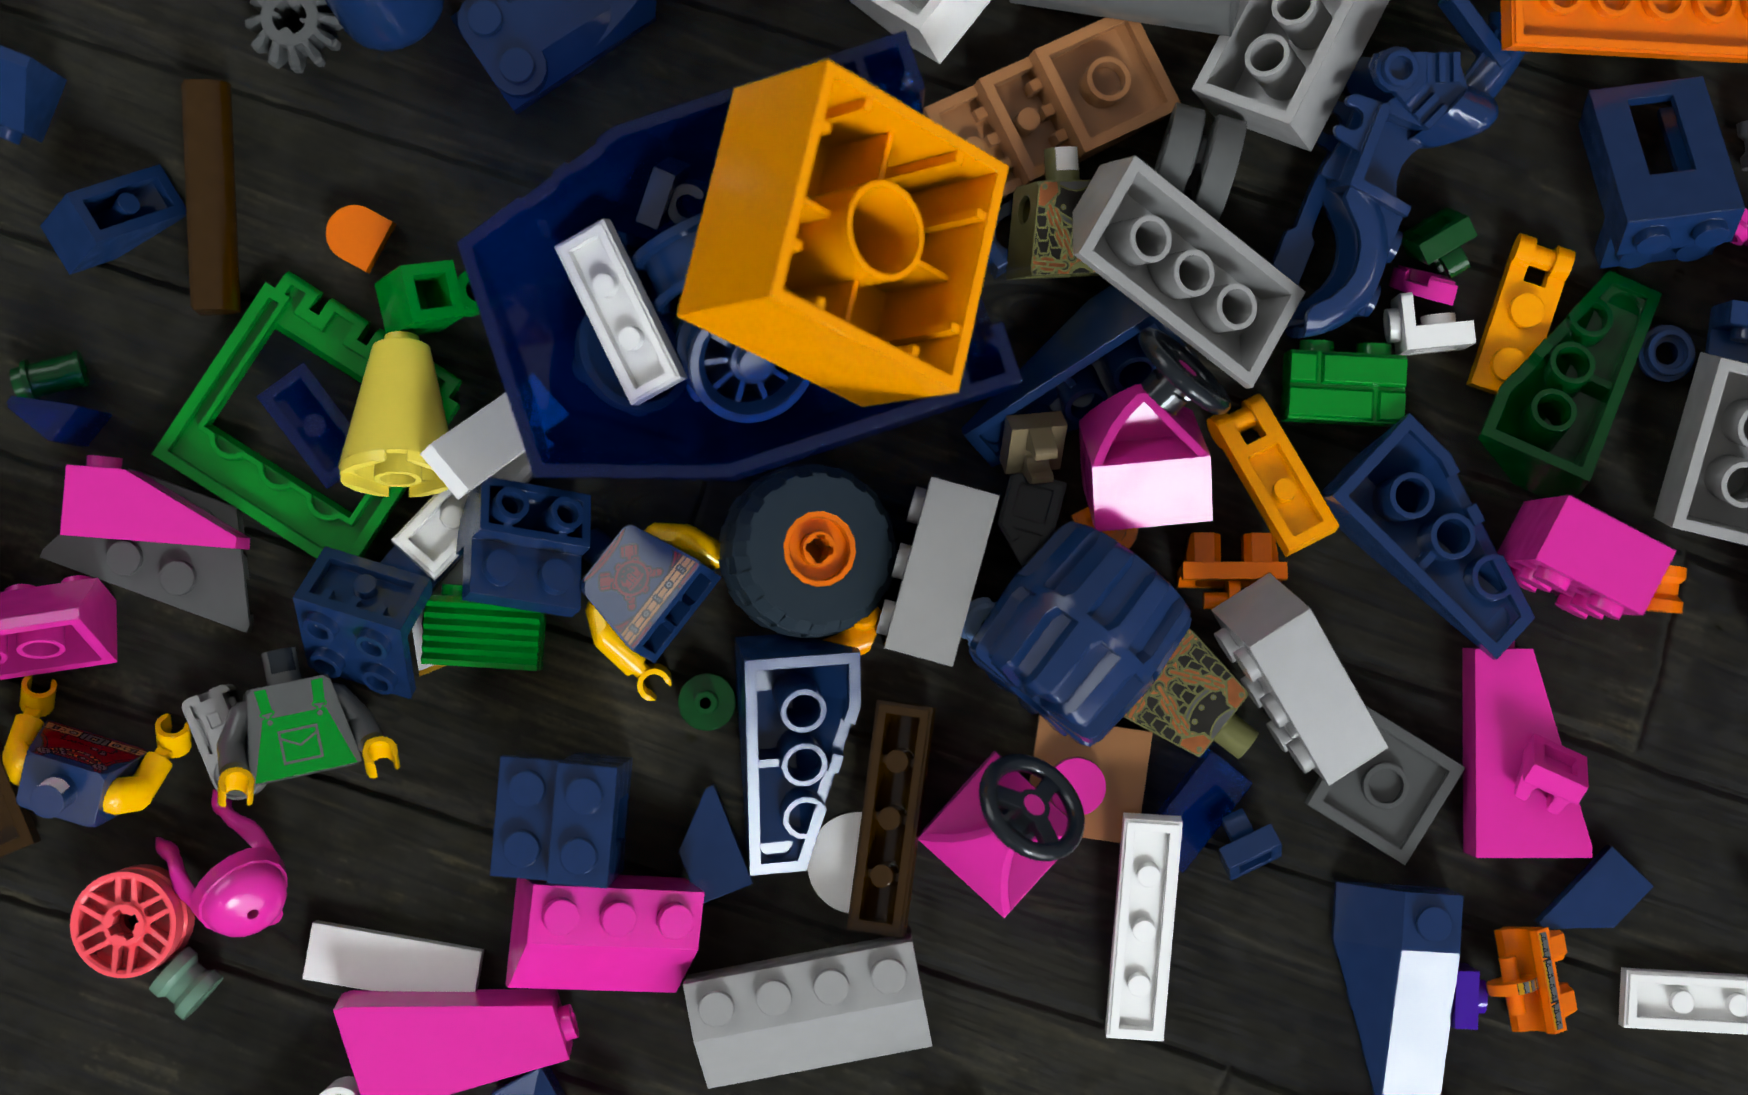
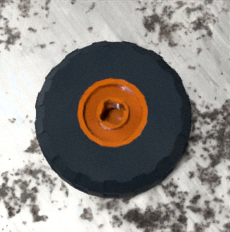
(807, 550)

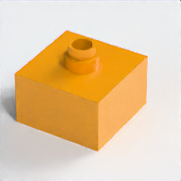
(844, 237)

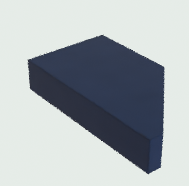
(712, 850)
(1597, 895)

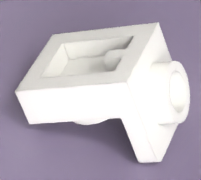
(1434, 335)

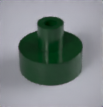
(720, 694)

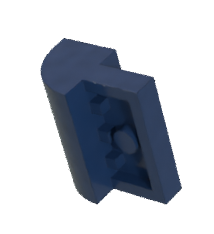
(524, 546)

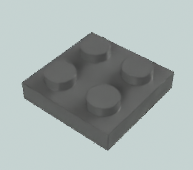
(1391, 795)

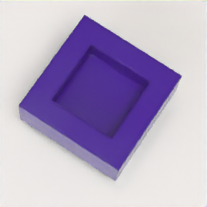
(1469, 998)

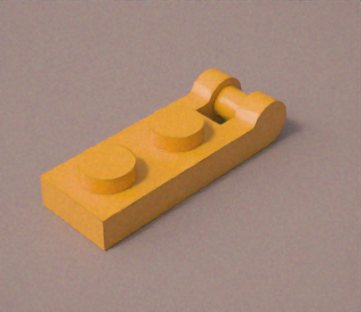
(1520, 312)
(1273, 476)

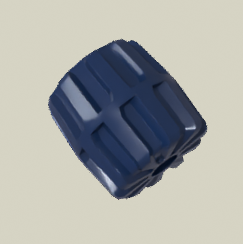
(1081, 632)

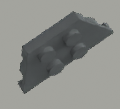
(184, 576)

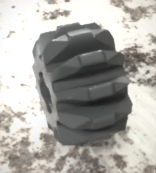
(285, 45)

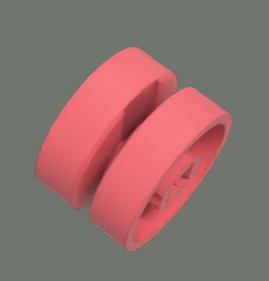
(102, 925)

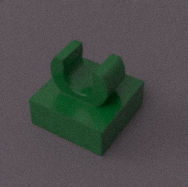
(1440, 241)

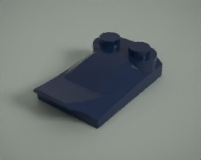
(544, 43)

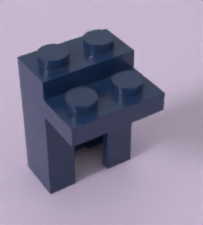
(1663, 213)
(562, 819)

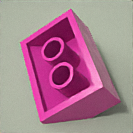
(56, 627)
(604, 939)

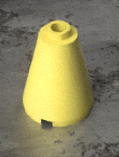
(395, 420)

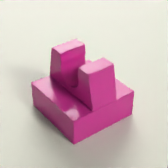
(1554, 770)

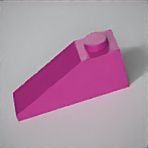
(129, 505)

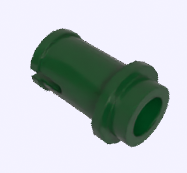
(49, 376)

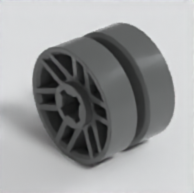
(1200, 161)

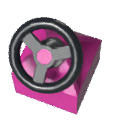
(1144, 447)
(1004, 830)

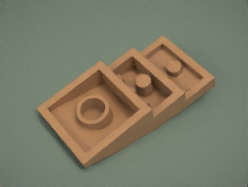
(1069, 92)

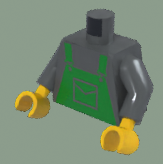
(295, 730)

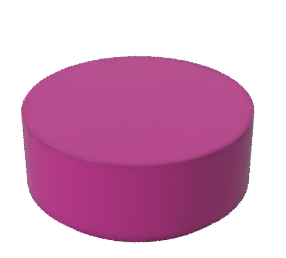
(1085, 779)

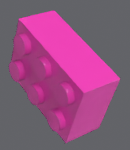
(1584, 558)

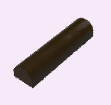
(210, 197)
(891, 818)

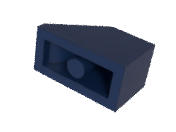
(112, 218)

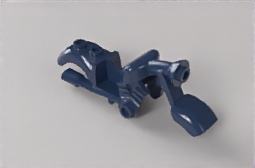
(1390, 111)

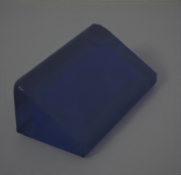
(60, 421)
(309, 421)
(1202, 800)

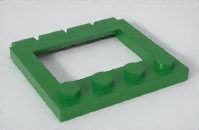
(245, 476)

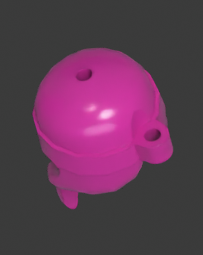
(239, 892)

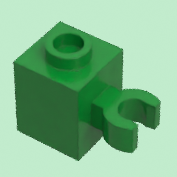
(424, 297)

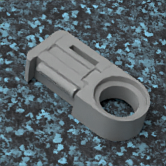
(206, 718)

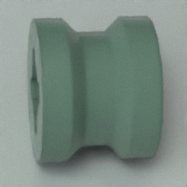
(186, 983)

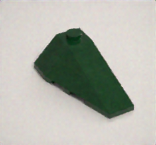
(1564, 397)

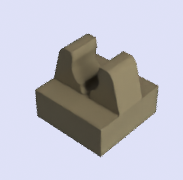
(1033, 445)

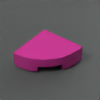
(1424, 284)

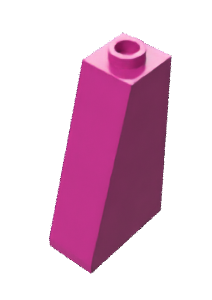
(1501, 712)
(451, 1038)

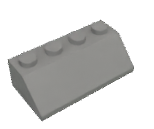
(1183, 267)
(807, 1010)

